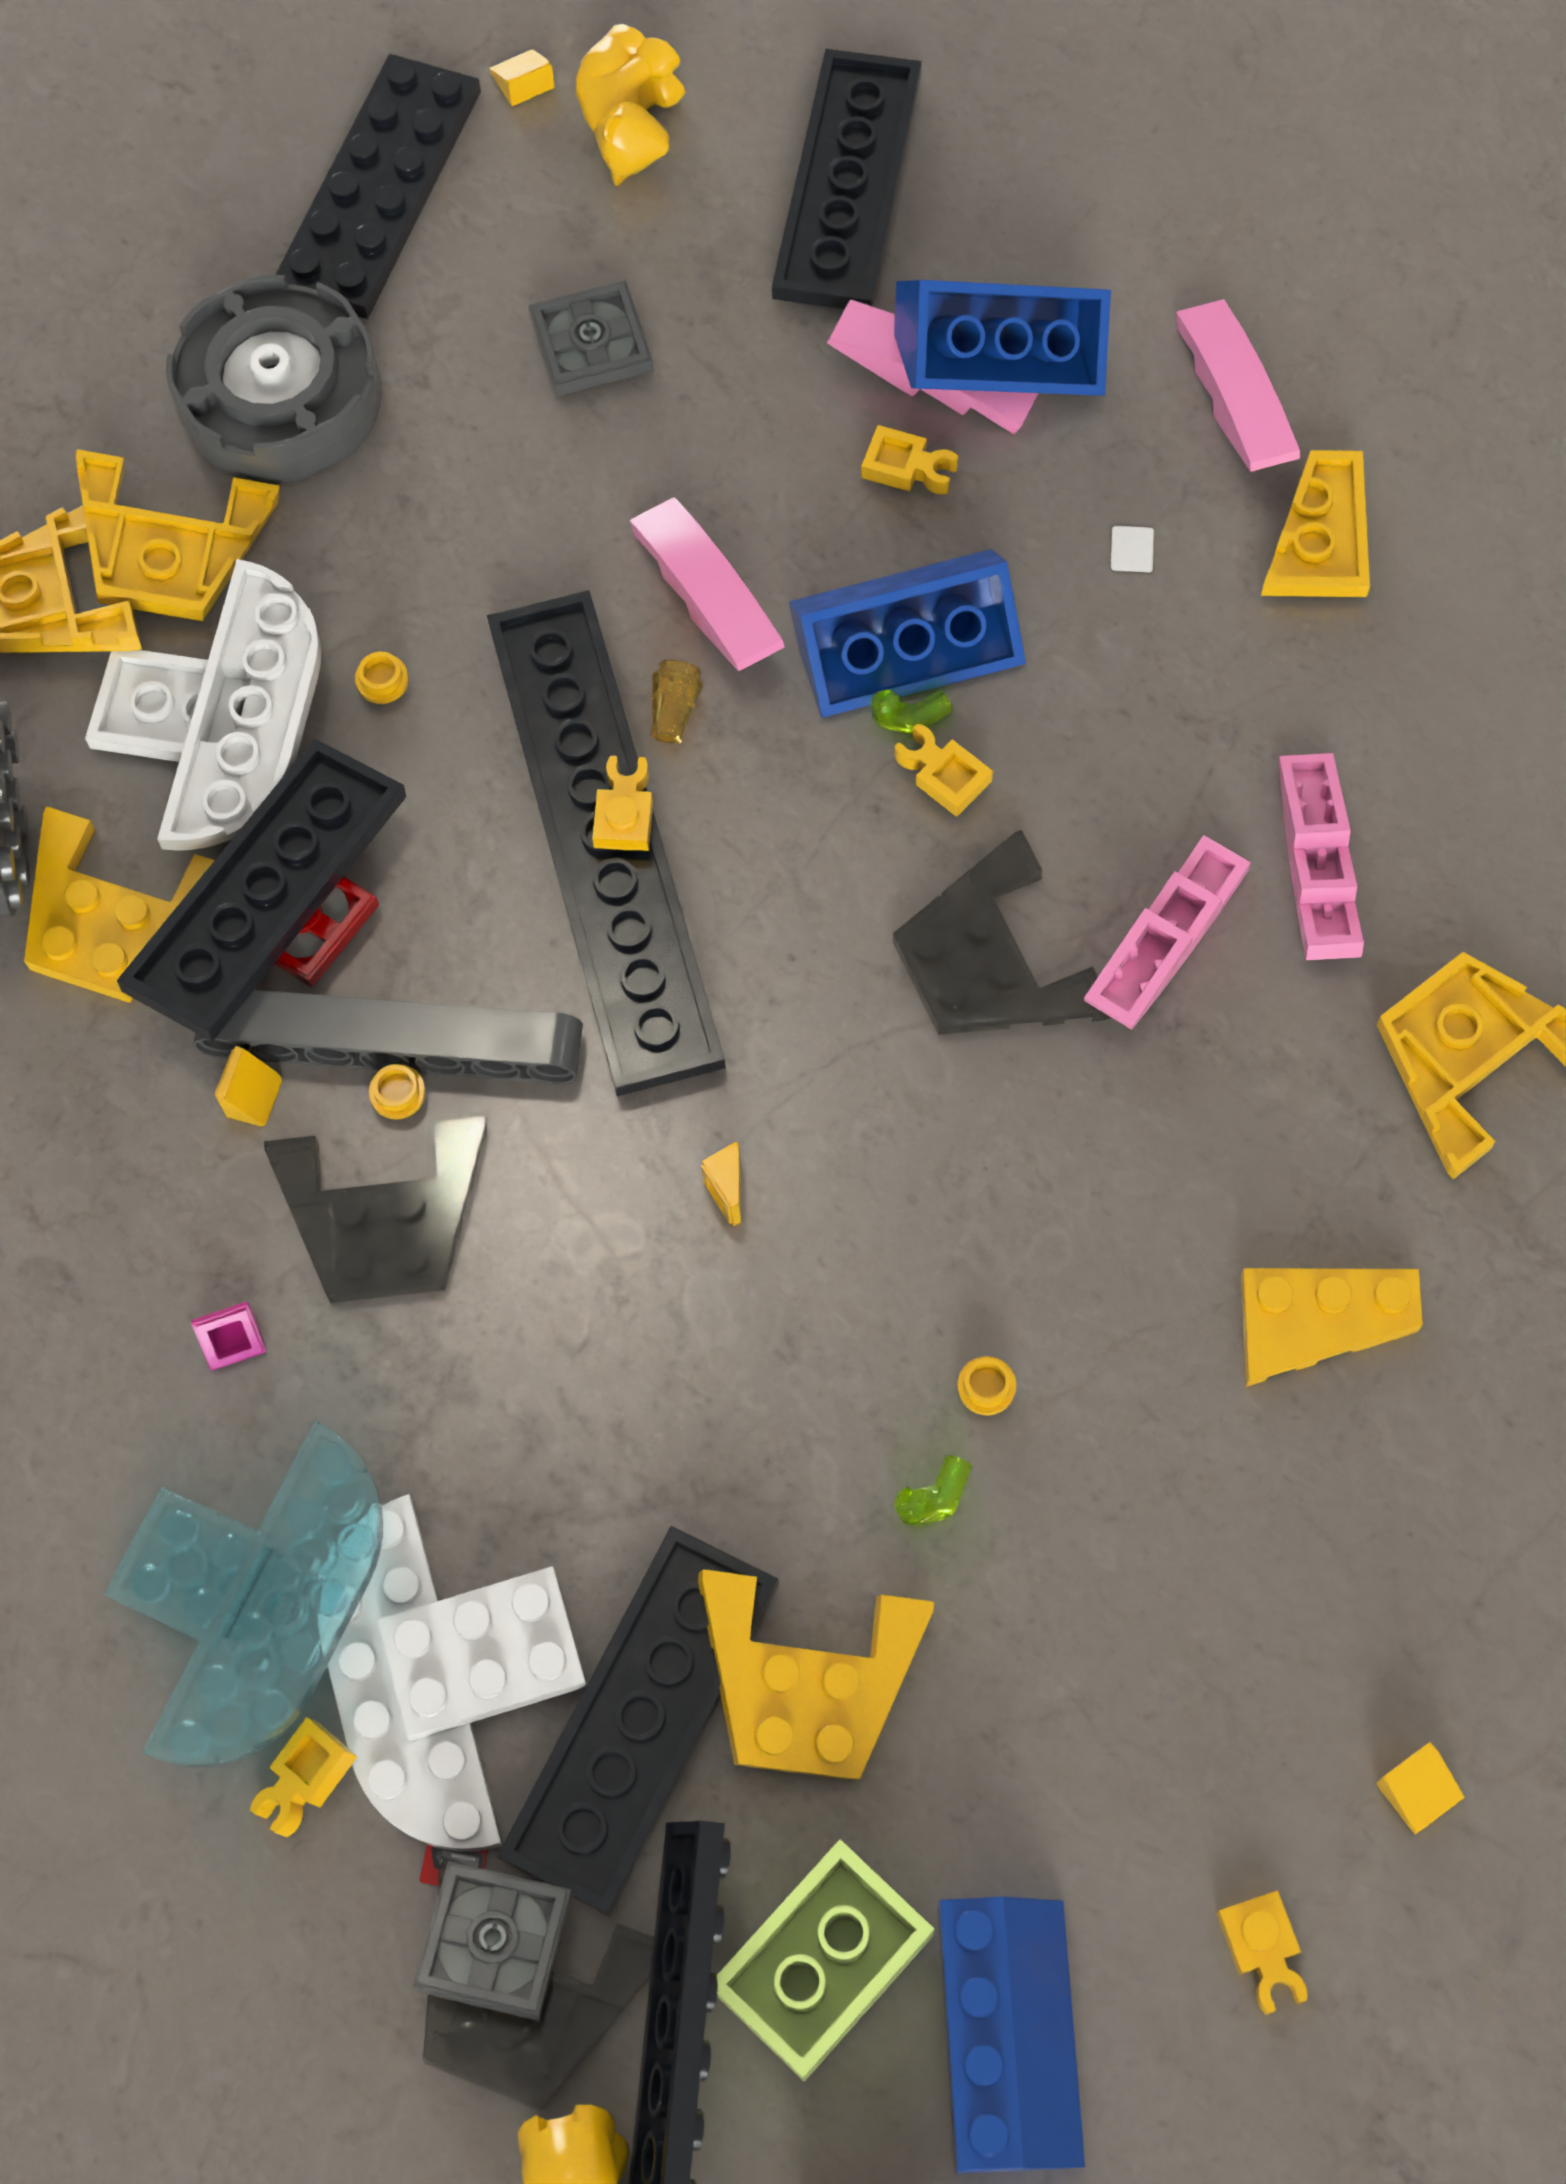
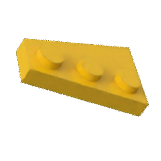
(1325, 532)
(1318, 1313)

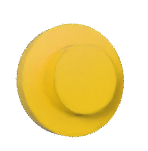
(381, 678)
(397, 1091)
(986, 1385)

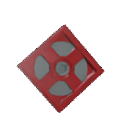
(328, 932)

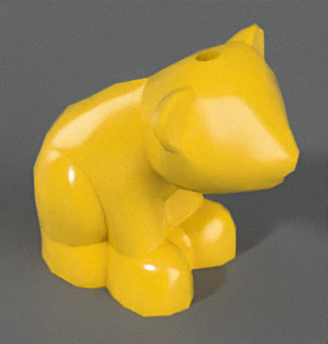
(616, 88)
(573, 2148)

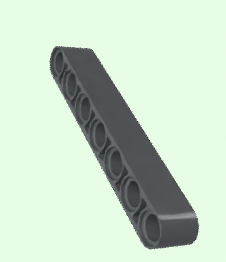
(414, 1034)

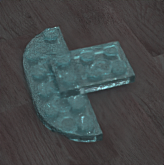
(255, 1599)

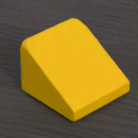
(523, 76)
(247, 1088)
(723, 1181)
(1421, 1788)

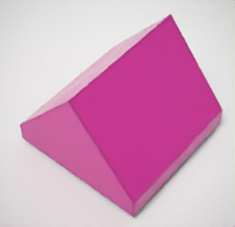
(229, 1335)

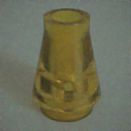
(674, 696)

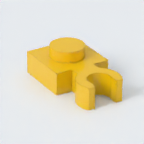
(902, 458)
(946, 774)
(625, 812)
(308, 1772)
(1262, 1940)

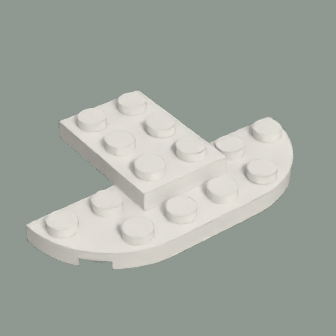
(223, 718)
(426, 1668)

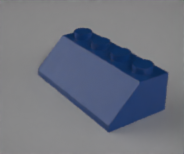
(1003, 337)
(908, 631)
(1009, 2035)

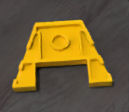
(162, 558)
(39, 600)
(83, 925)
(1456, 1035)
(805, 1705)

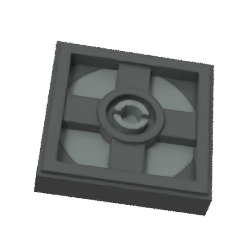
(591, 338)
(492, 1940)

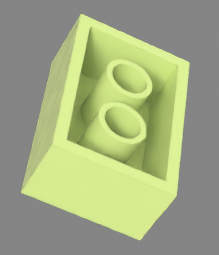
(822, 1960)

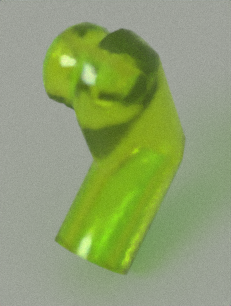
(902, 716)
(935, 1501)

